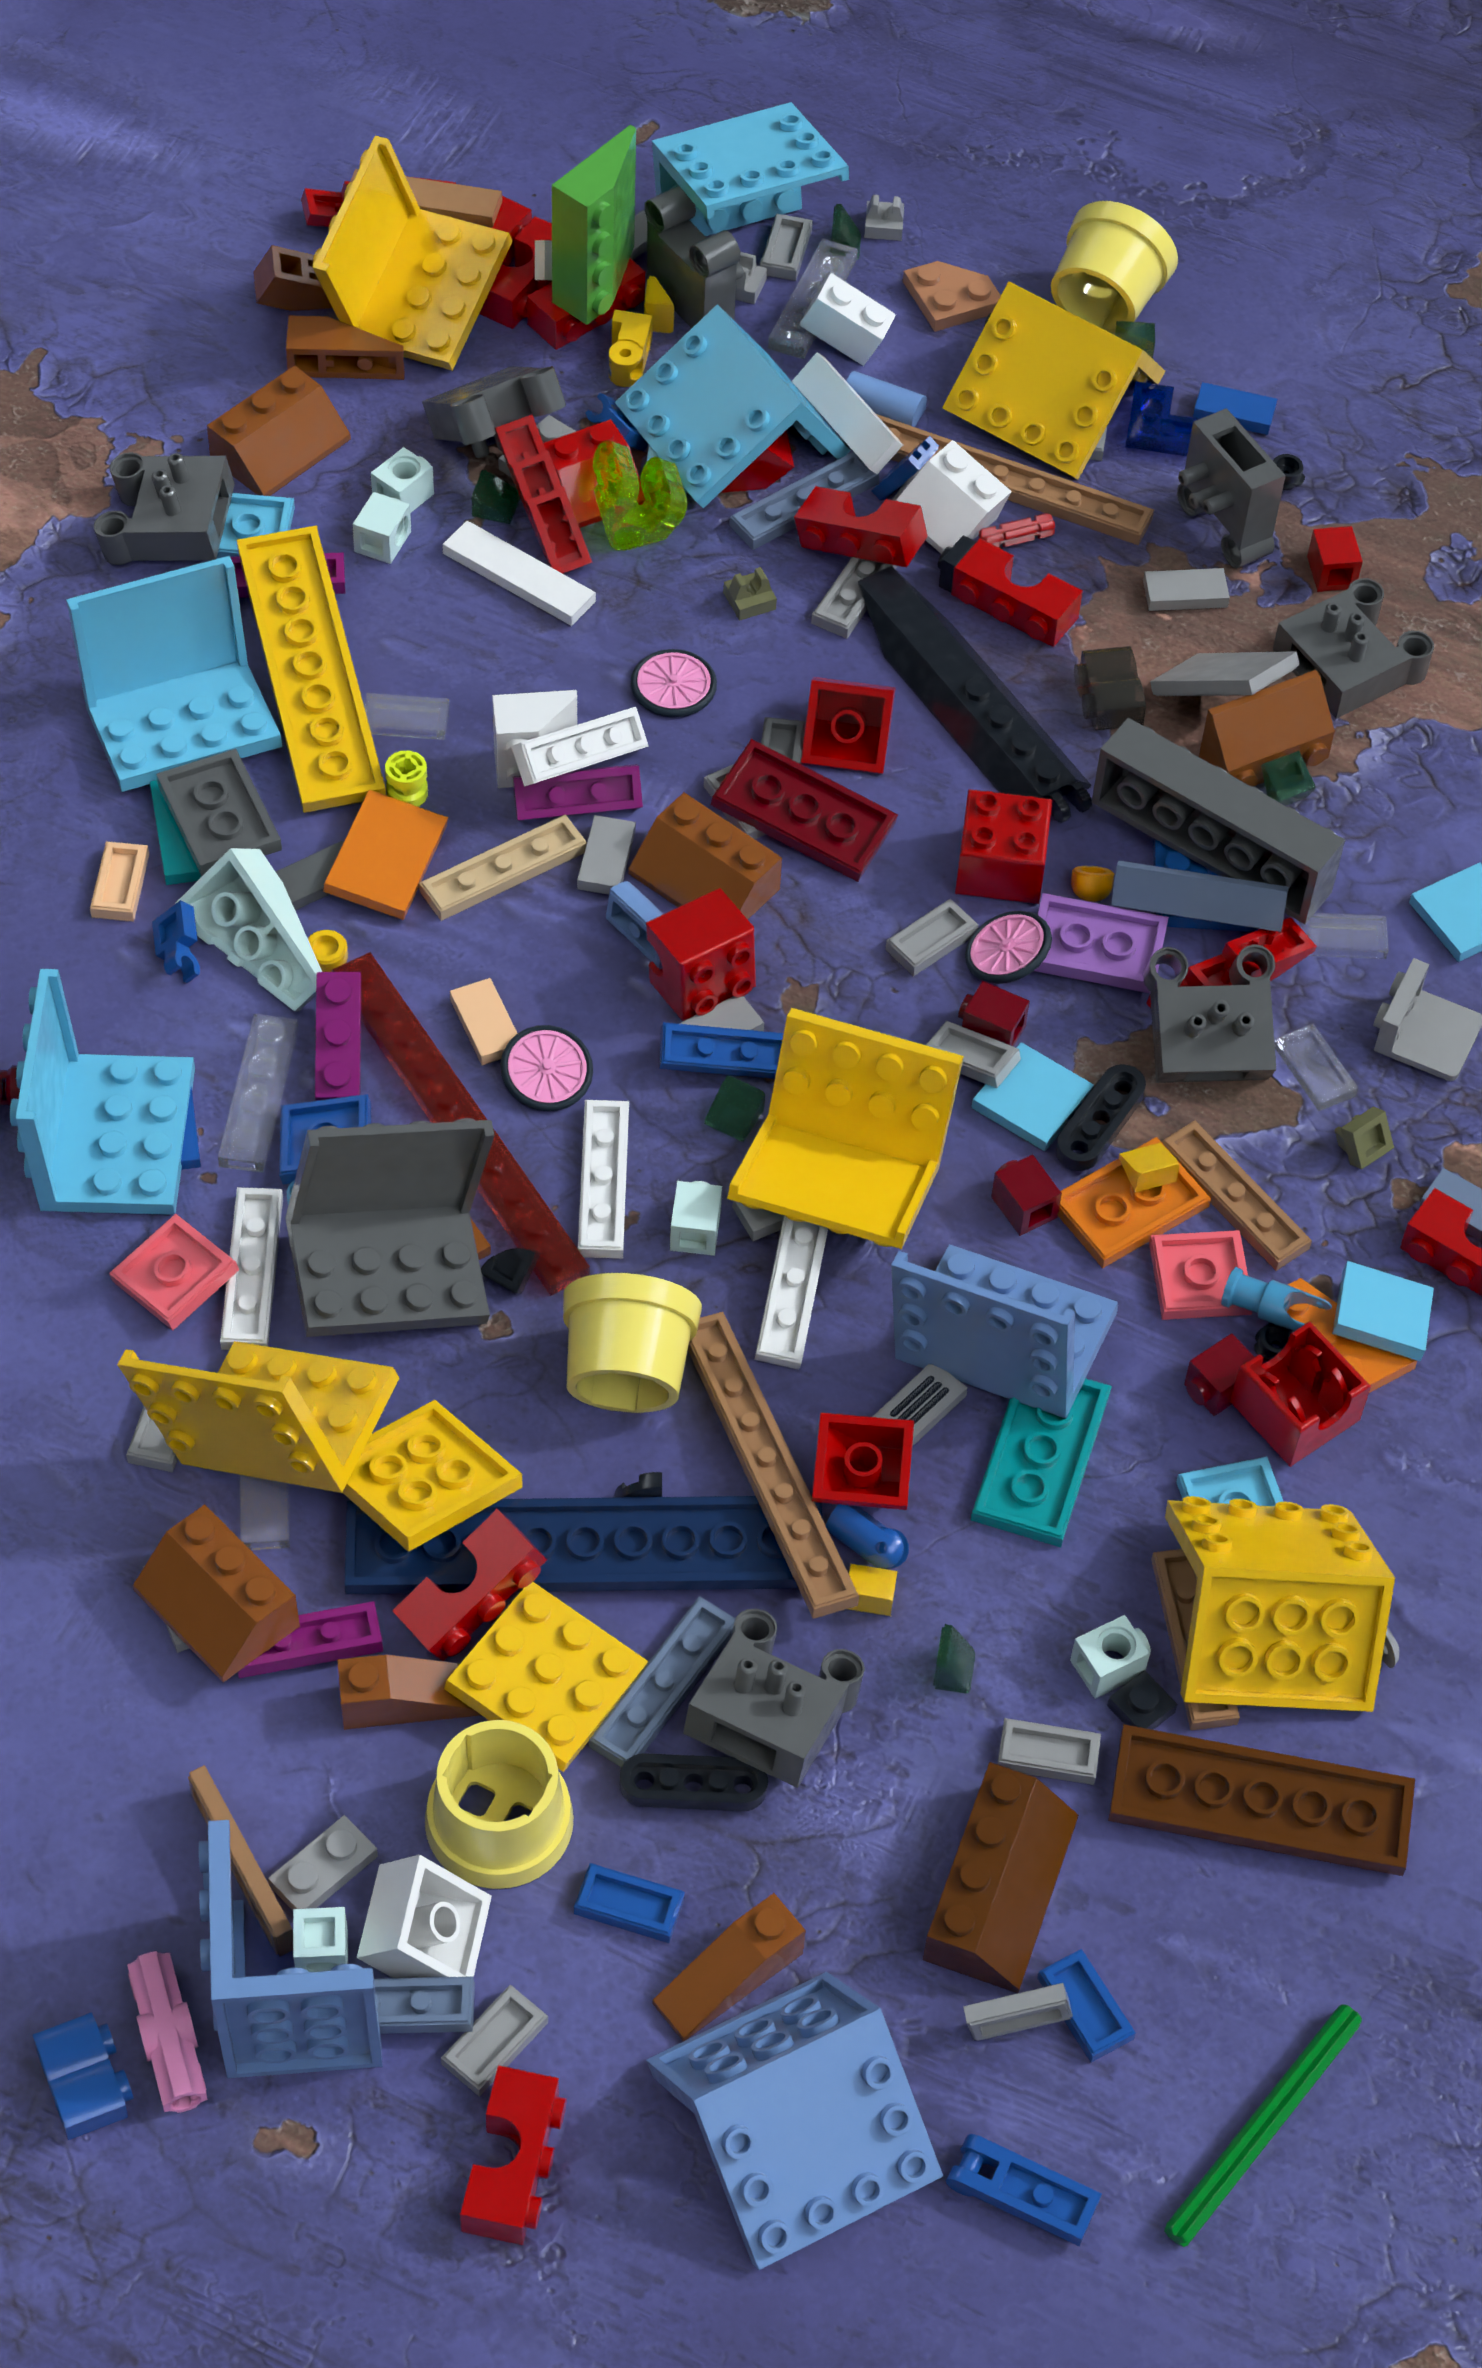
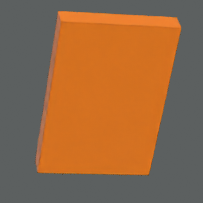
(385, 854)
(1116, 1220)

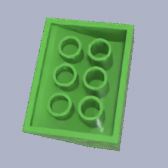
(594, 228)

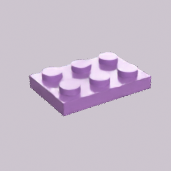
(1100, 941)

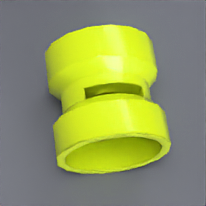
(407, 777)

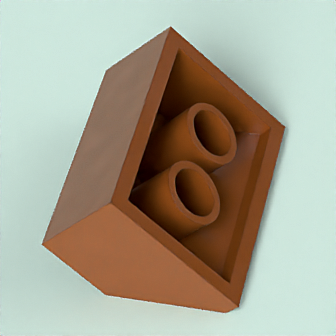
(278, 432)
(1269, 726)
(698, 852)
(216, 1594)

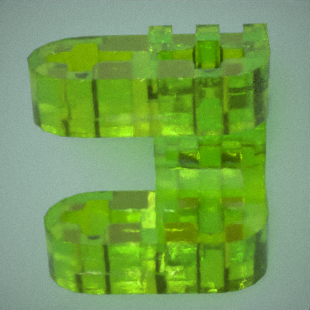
(617, 493)

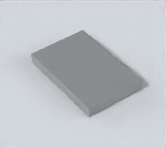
(1224, 674)

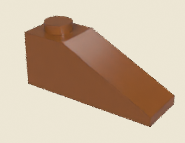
(288, 281)
(338, 350)
(396, 1691)
(732, 1967)

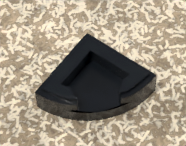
(511, 1268)
(648, 1486)

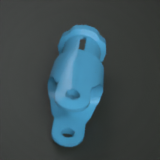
(1267, 1299)

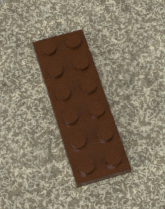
(1262, 1800)

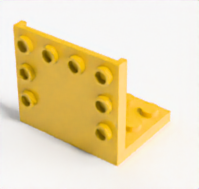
(403, 267)
(1046, 379)
(850, 1130)
(266, 1412)
(1282, 1605)

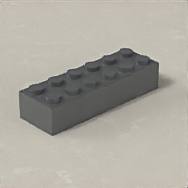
(1215, 817)

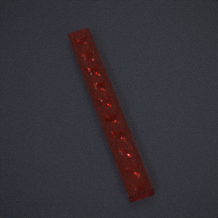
(447, 1100)

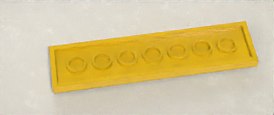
(310, 668)

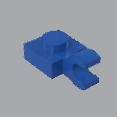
(625, 427)
(173, 935)

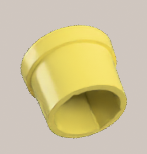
(1112, 264)
(628, 1340)
(519, 1771)

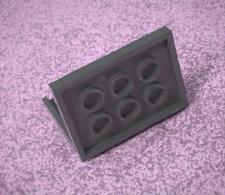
(388, 1227)

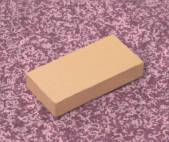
(119, 881)
(483, 1019)

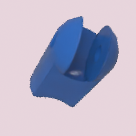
(868, 1536)

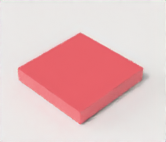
(174, 1271)
(1194, 1272)

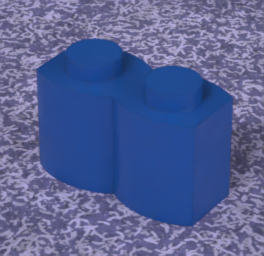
(82, 2076)

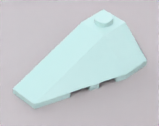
(252, 920)

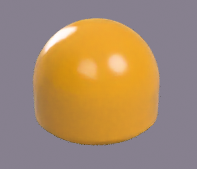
(1092, 882)

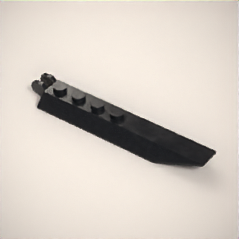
(969, 697)

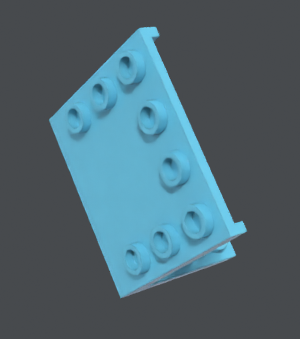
(745, 166)
(719, 406)
(169, 672)
(97, 1126)

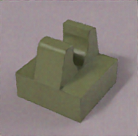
(750, 594)
(1365, 1137)

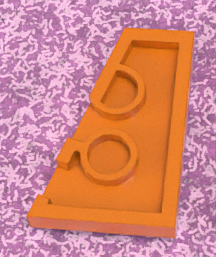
(1373, 1364)

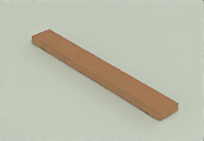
(1043, 490)
(771, 1469)

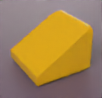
(660, 306)
(1149, 1167)
(874, 1588)

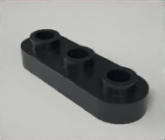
(1102, 1104)
(672, 1772)

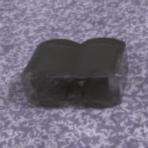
(1110, 687)

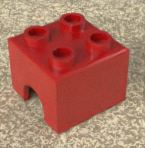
(1003, 846)
(703, 954)
(1300, 1394)

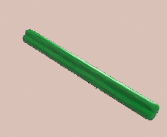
(1262, 2125)

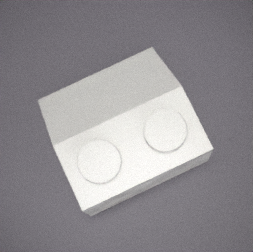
(847, 319)
(955, 496)
(525, 718)
(423, 1921)

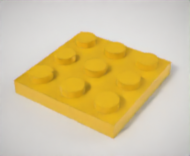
(428, 1475)
(546, 1672)

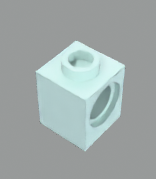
(404, 478)
(382, 527)
(695, 1217)
(1104, 1673)
(320, 1938)

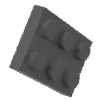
(217, 808)

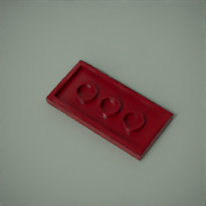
(804, 810)

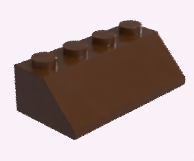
(1001, 1879)

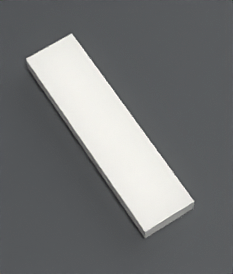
(847, 413)
(519, 573)
(579, 746)
(603, 1179)
(255, 1251)
(791, 1293)

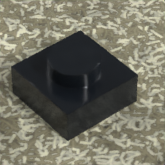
(950, 558)
(1142, 1703)

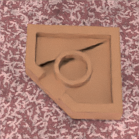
(950, 294)

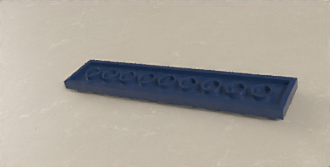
(589, 1546)

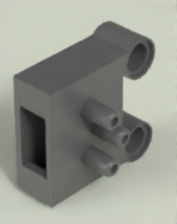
(688, 265)
(478, 407)
(1235, 482)
(177, 508)
(1350, 651)
(1212, 1029)
(767, 1707)

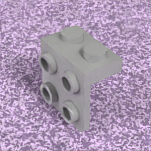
(1425, 1027)

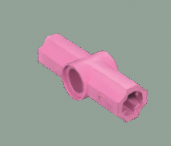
(167, 2032)

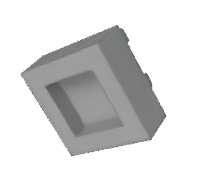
(884, 219)
(753, 279)

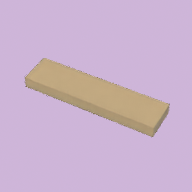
(502, 867)

